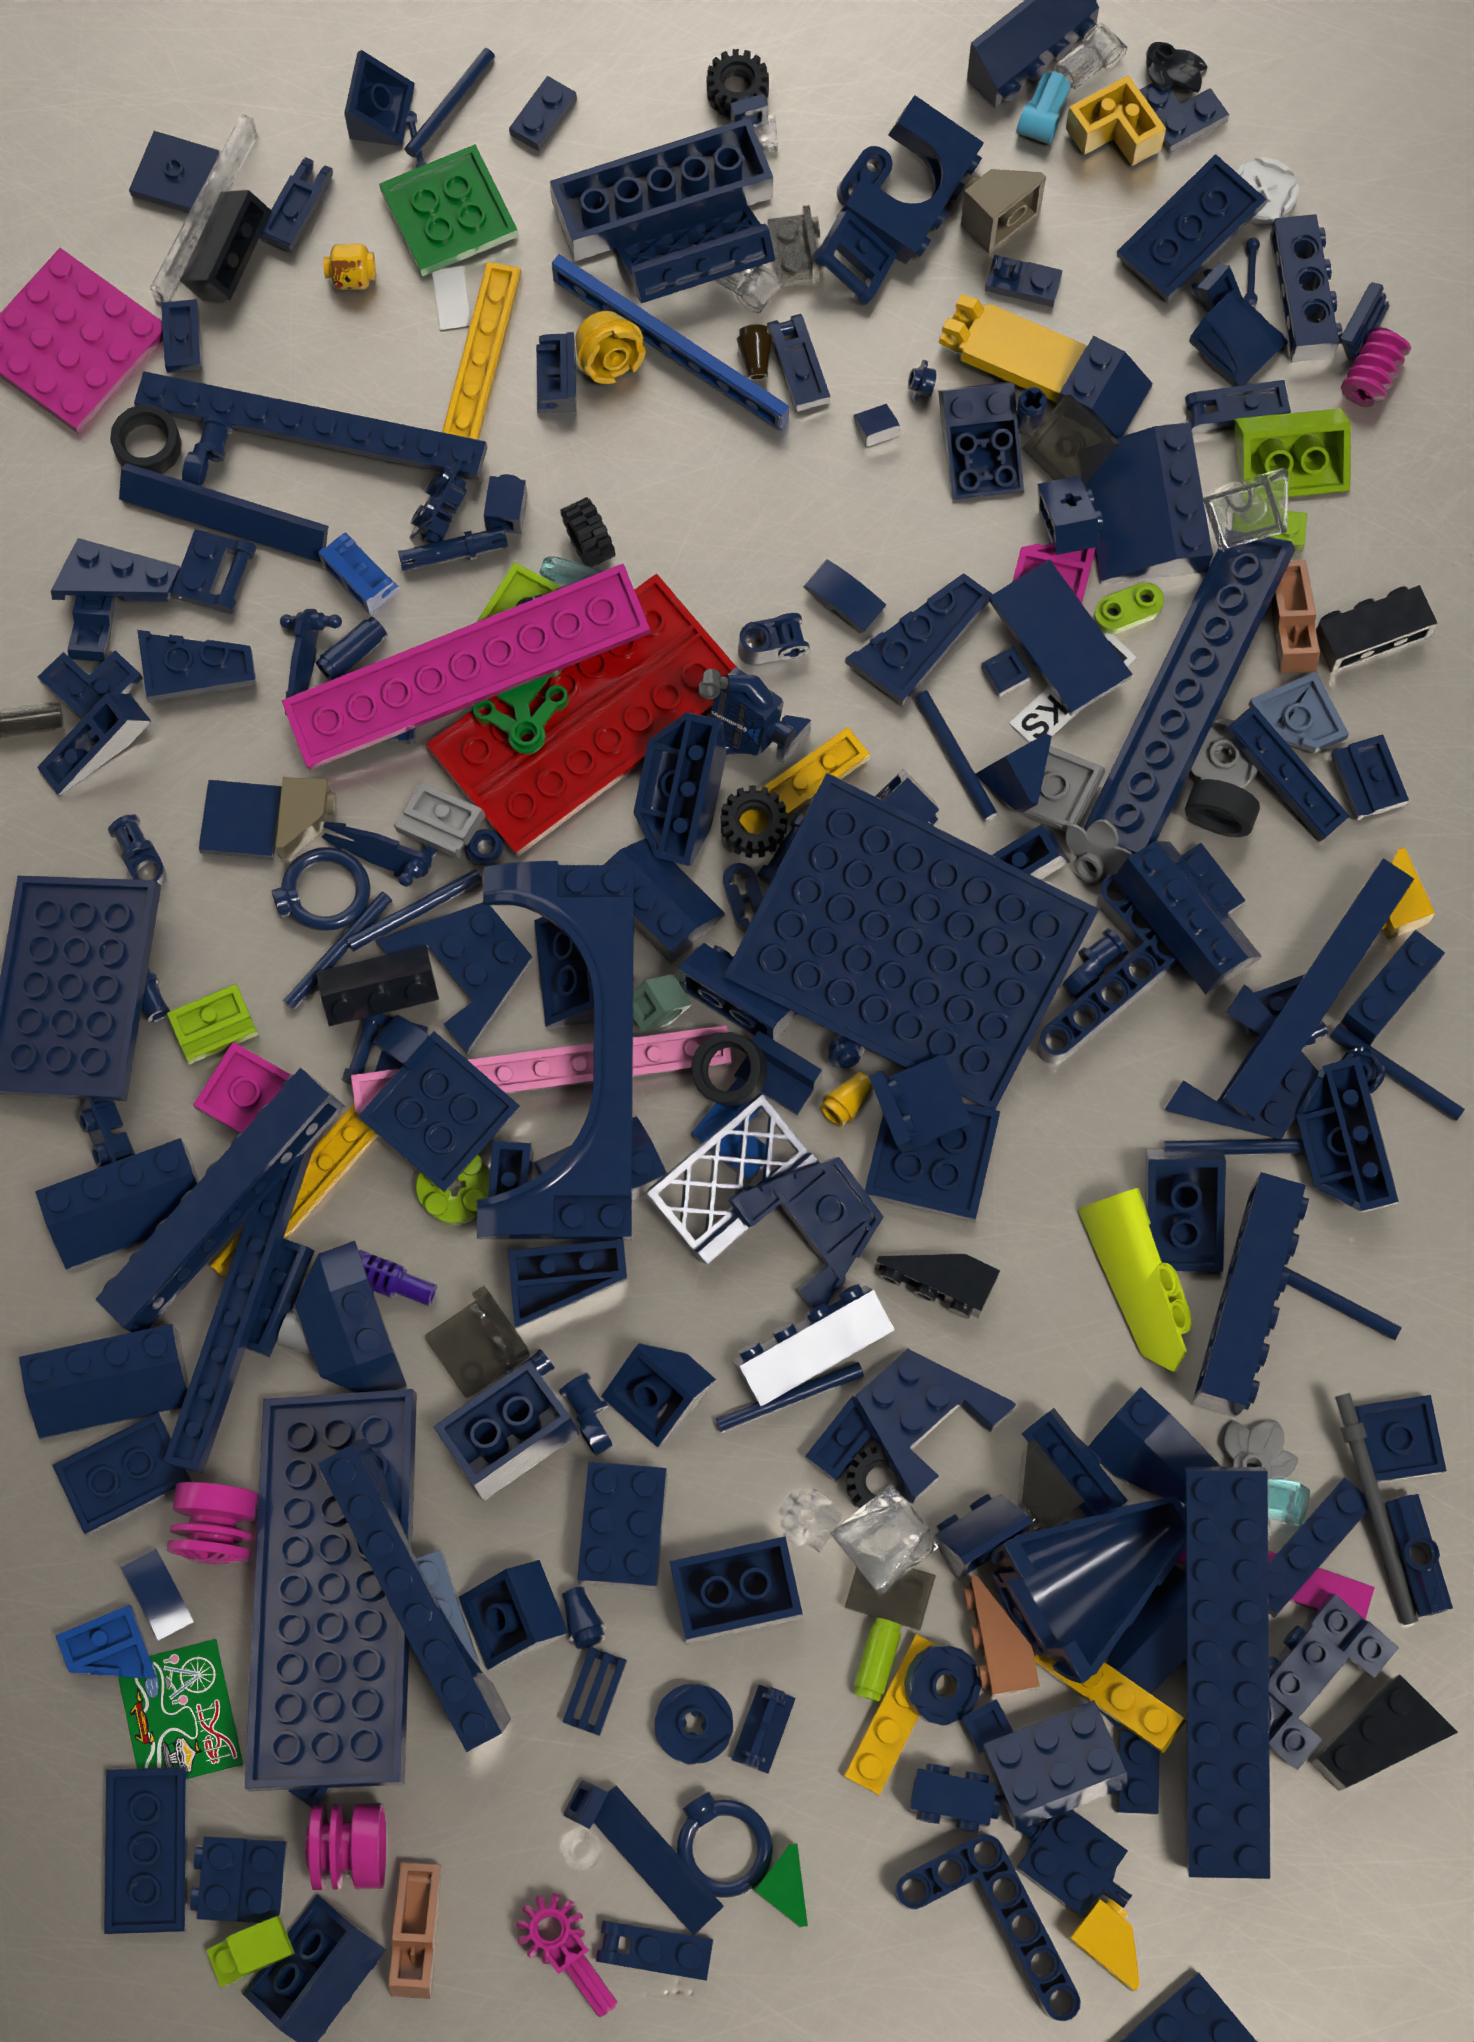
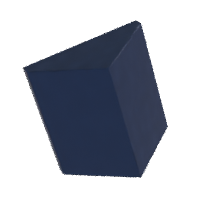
(377, 102)

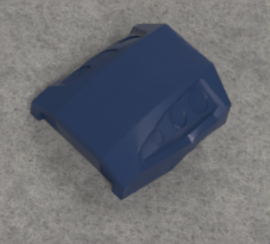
(1236, 339)

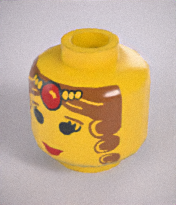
(350, 266)

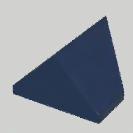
(1019, 774)

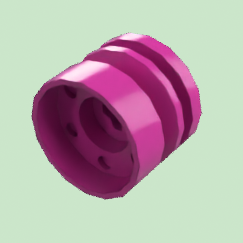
(212, 1522)
(347, 1846)

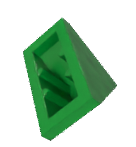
(784, 1887)

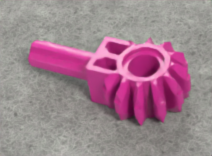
(567, 1952)

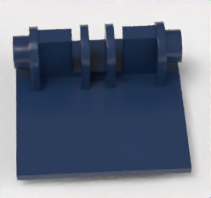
(445, 497)

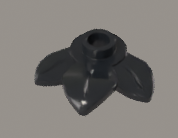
(1174, 66)

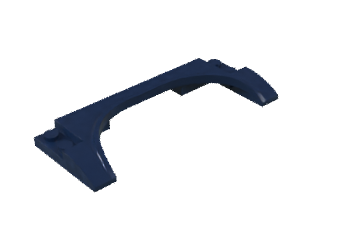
(591, 1184)

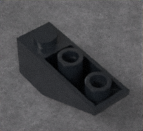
(947, 1277)

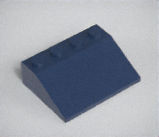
(1151, 507)

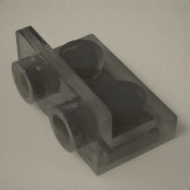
(793, 248)

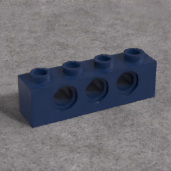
(1305, 339)

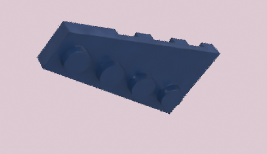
(917, 643)

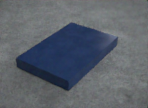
(119, 1474)

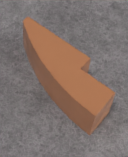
(1295, 621)
(415, 1931)

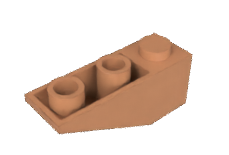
(1005, 1651)

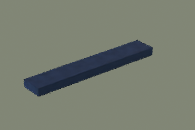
(222, 512)

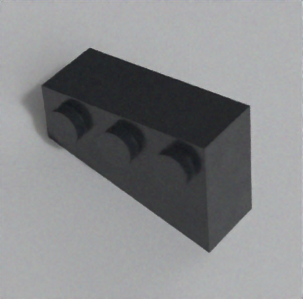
(1382, 1734)

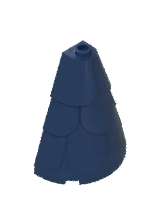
(1087, 1580)

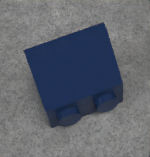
(1108, 386)
(513, 1614)

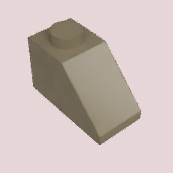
(302, 813)

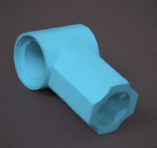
(1042, 115)

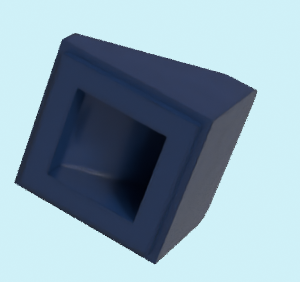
(877, 425)
(802, 727)

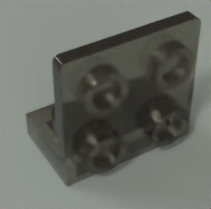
(477, 1344)

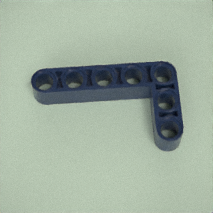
(1118, 980)
(1004, 1913)

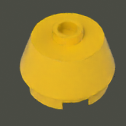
(608, 346)

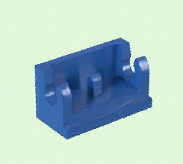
(357, 573)

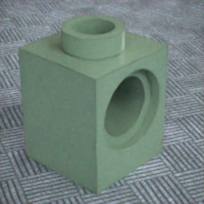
(659, 1002)

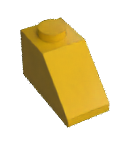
(1414, 907)
(1109, 1941)

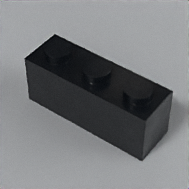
(225, 245)
(1375, 627)
(377, 985)

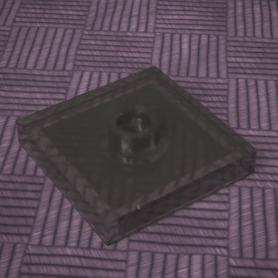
(1070, 442)

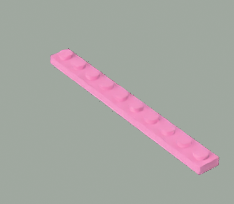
(567, 1064)

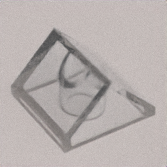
(1248, 509)

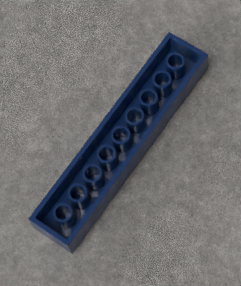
(1227, 1672)

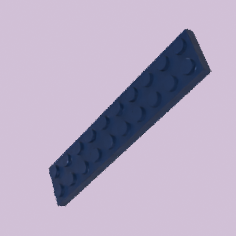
(1189, 690)

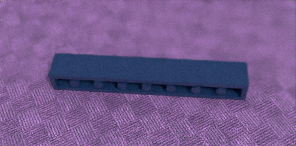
(219, 1202)

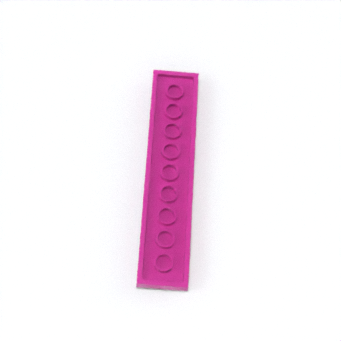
(466, 666)

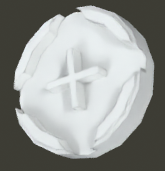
(1275, 183)

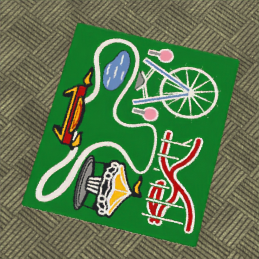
(182, 1713)

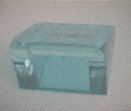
(1287, 1501)

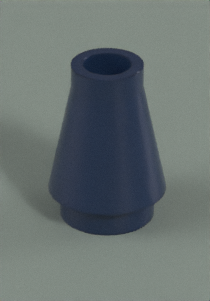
(582, 1619)

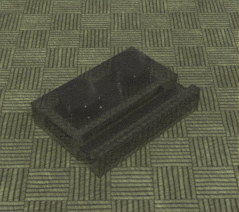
(902, 1603)

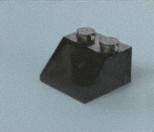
(1044, 1490)

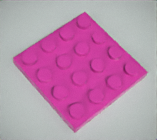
(73, 340)

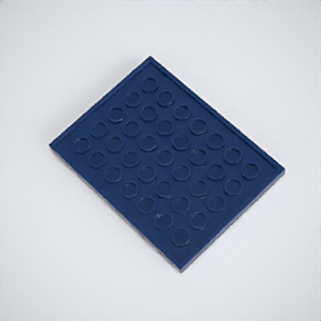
(910, 940)

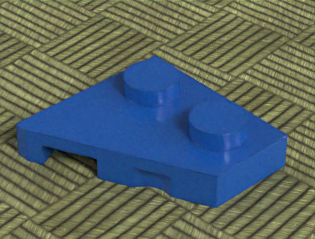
(108, 1647)

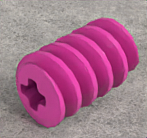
(1375, 367)

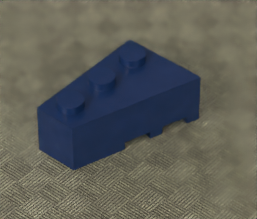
(562, 1275)

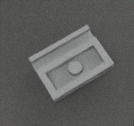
(440, 820)

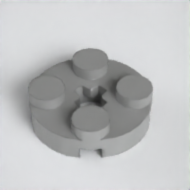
(1207, 766)

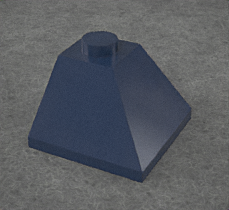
(657, 1390)

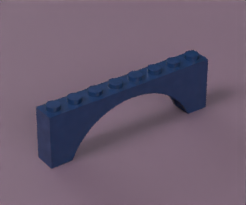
(457, 1680)

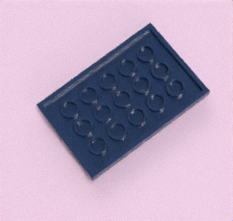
(74, 985)

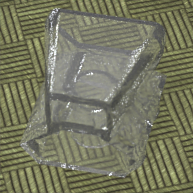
(885, 1539)

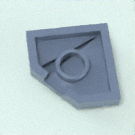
(1303, 714)

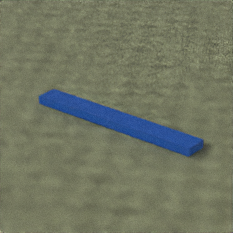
(672, 343)

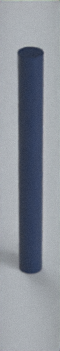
(449, 102)
(956, 755)
(414, 910)
(337, 950)
(1402, 1075)
(1243, 1147)
(1343, 1305)
(791, 1397)

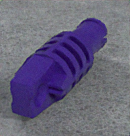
(393, 1280)

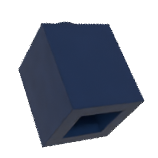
(505, 503)

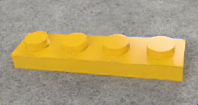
(801, 781)
(1125, 1703)
(887, 1730)

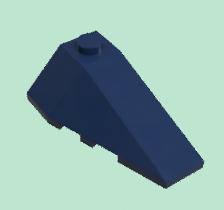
(1149, 1448)
(1155, 1640)

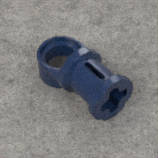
(208, 449)
(138, 852)
(1095, 960)
(587, 1408)

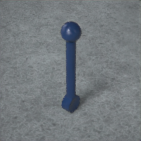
(411, 121)
(1252, 245)

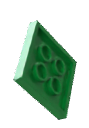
(448, 210)

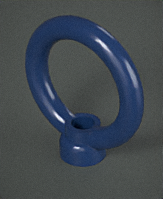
(288, 901)
(703, 1811)

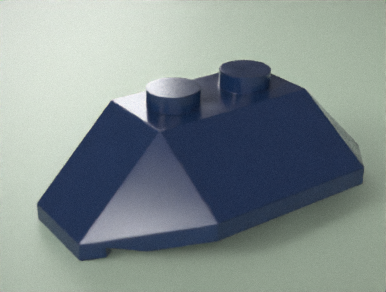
(681, 786)
(1346, 1138)
(347, 1324)

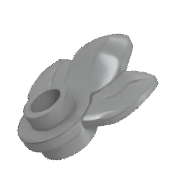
(1096, 850)
(1260, 1447)

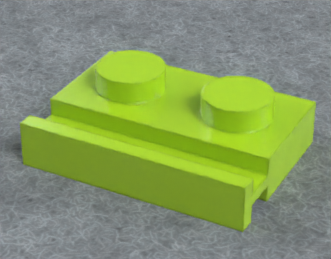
(212, 1023)

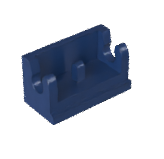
(556, 373)

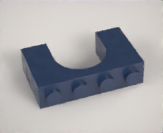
(948, 154)

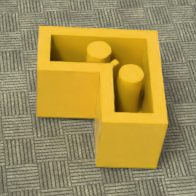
(1117, 115)

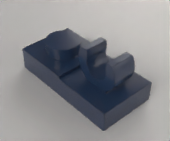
(1023, 280)

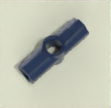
(1426, 1580)

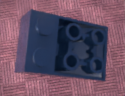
(981, 439)

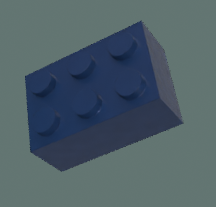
(622, 1526)
(736, 1590)
(1055, 1765)

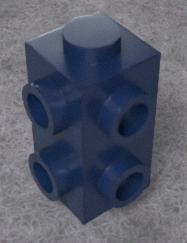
(966, 1800)

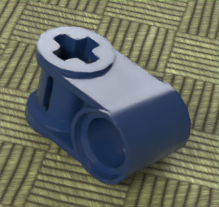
(780, 639)

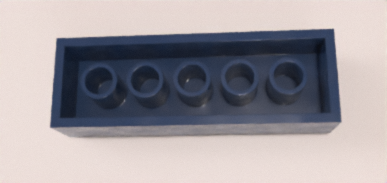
(662, 189)
(1249, 1294)

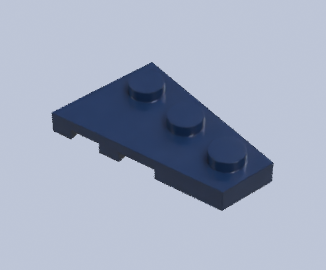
(106, 571)
(191, 667)

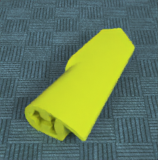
(1141, 1283)

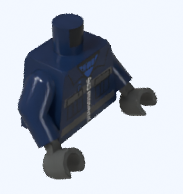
(748, 712)

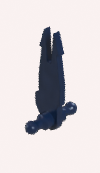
(306, 630)
(383, 852)

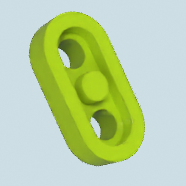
(1130, 608)

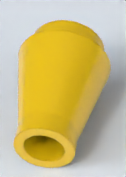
(845, 1100)

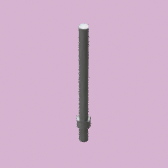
(1354, 1434)

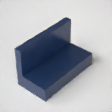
(789, 1076)

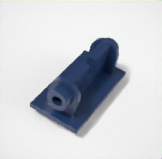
(98, 1121)
(763, 1728)

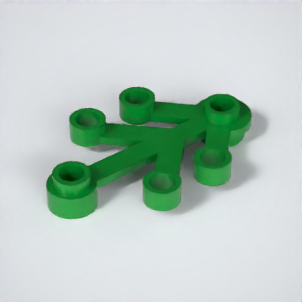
(520, 699)

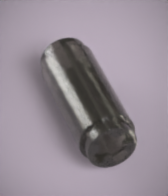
(30, 719)

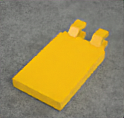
(1011, 346)

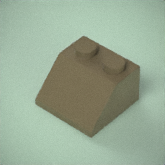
(1000, 204)

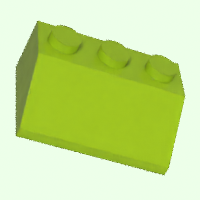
(1308, 444)

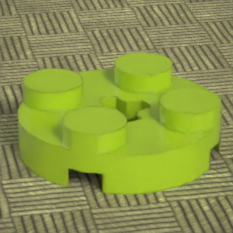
(455, 1209)

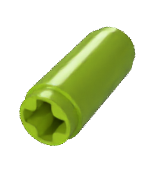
(877, 1659)

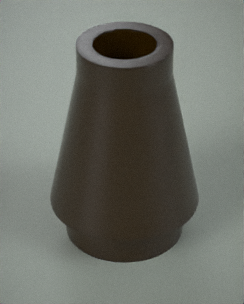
(755, 349)

